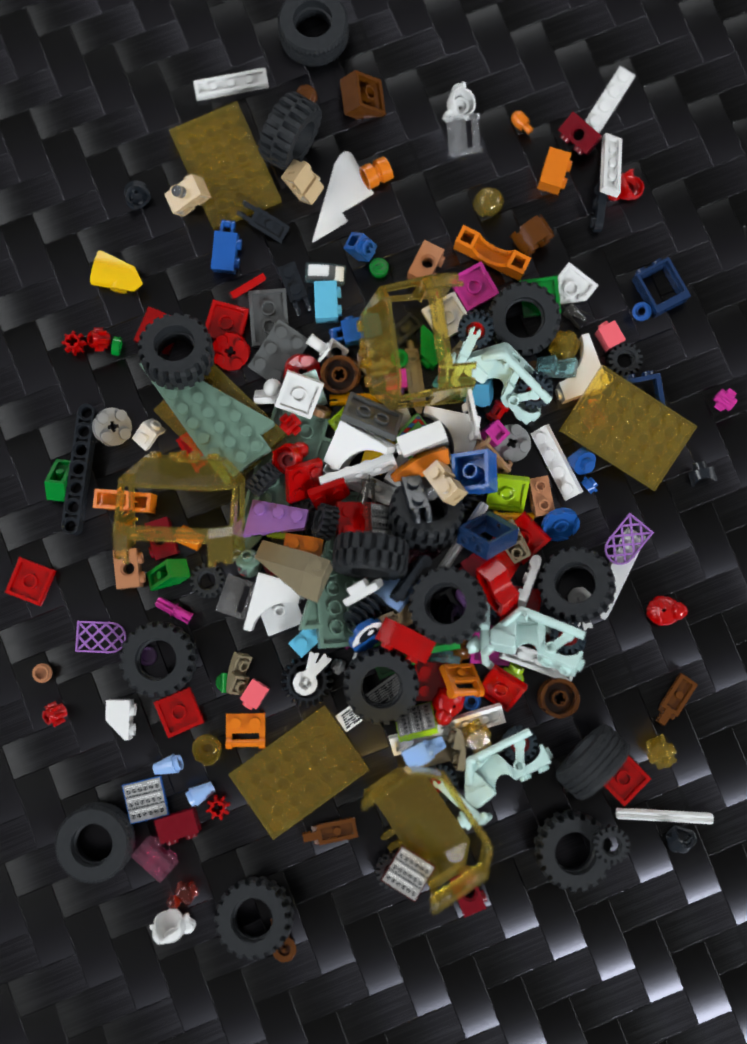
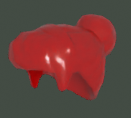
(631, 187)
(283, 454)
(674, 610)
(444, 706)

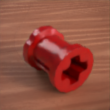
(498, 405)

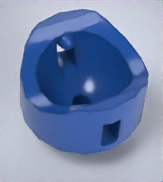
(582, 461)

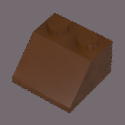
(362, 96)

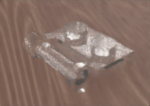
(457, 134)
(232, 595)

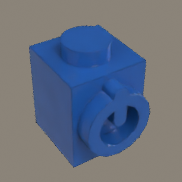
(360, 246)

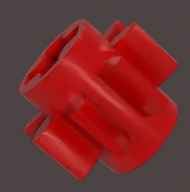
(70, 339)
(98, 339)
(290, 424)
(54, 714)
(215, 812)

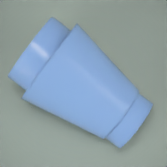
(169, 765)
(199, 793)

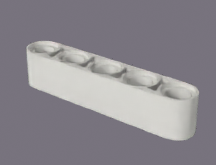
(621, 571)

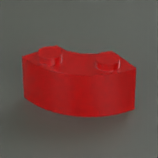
(497, 586)
(405, 640)

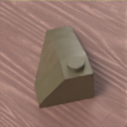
(296, 568)

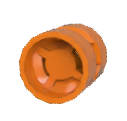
(375, 173)

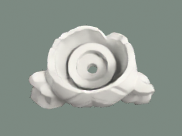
(460, 98)
(171, 925)

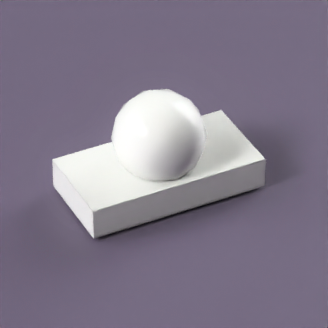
(269, 394)

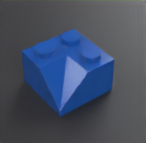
(476, 471)

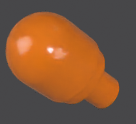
(521, 122)

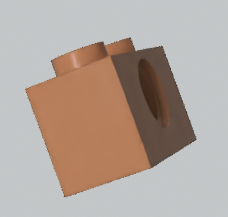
(427, 253)
(540, 496)
(132, 580)

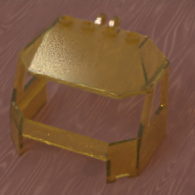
(380, 347)
(182, 473)
(430, 829)

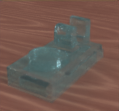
(444, 657)

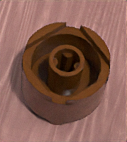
(532, 235)
(330, 376)
(568, 692)

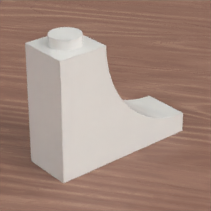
(588, 365)
(456, 425)
(422, 439)
(351, 441)
(268, 592)

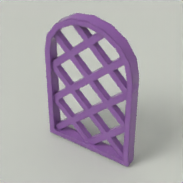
(640, 524)
(78, 636)

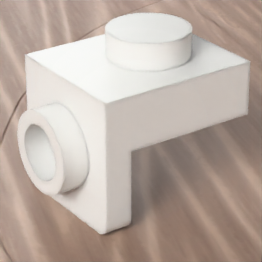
(148, 433)

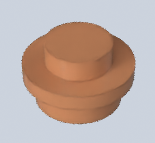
(42, 673)

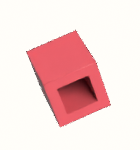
(609, 335)
(254, 694)

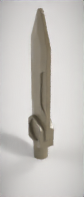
(414, 373)

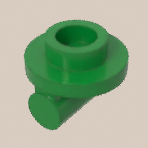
(221, 682)

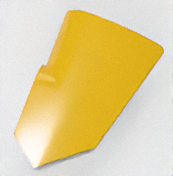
(114, 274)

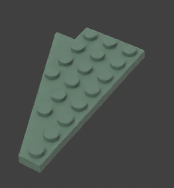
(219, 423)
(313, 434)
(328, 613)

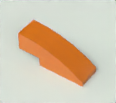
(420, 463)
(107, 500)

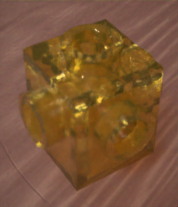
(564, 345)
(476, 735)
(661, 752)

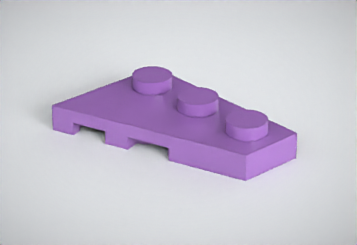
(273, 518)

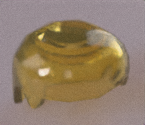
(488, 202)
(207, 749)

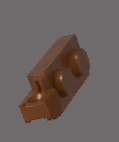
(675, 698)
(332, 831)

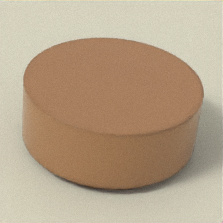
(322, 411)

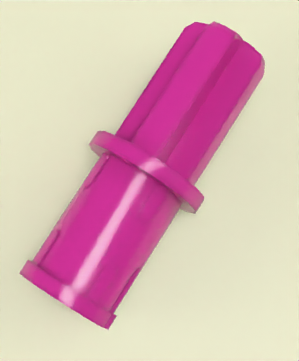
(174, 610)

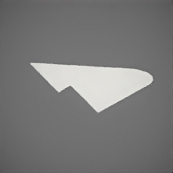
(343, 192)

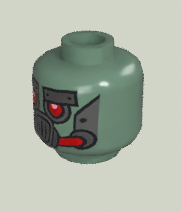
(247, 564)

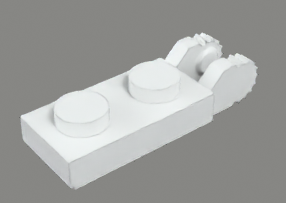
(529, 580)

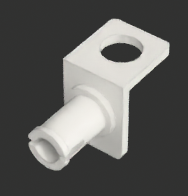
(325, 348)

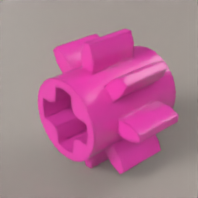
(725, 400)

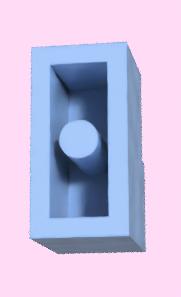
(423, 751)

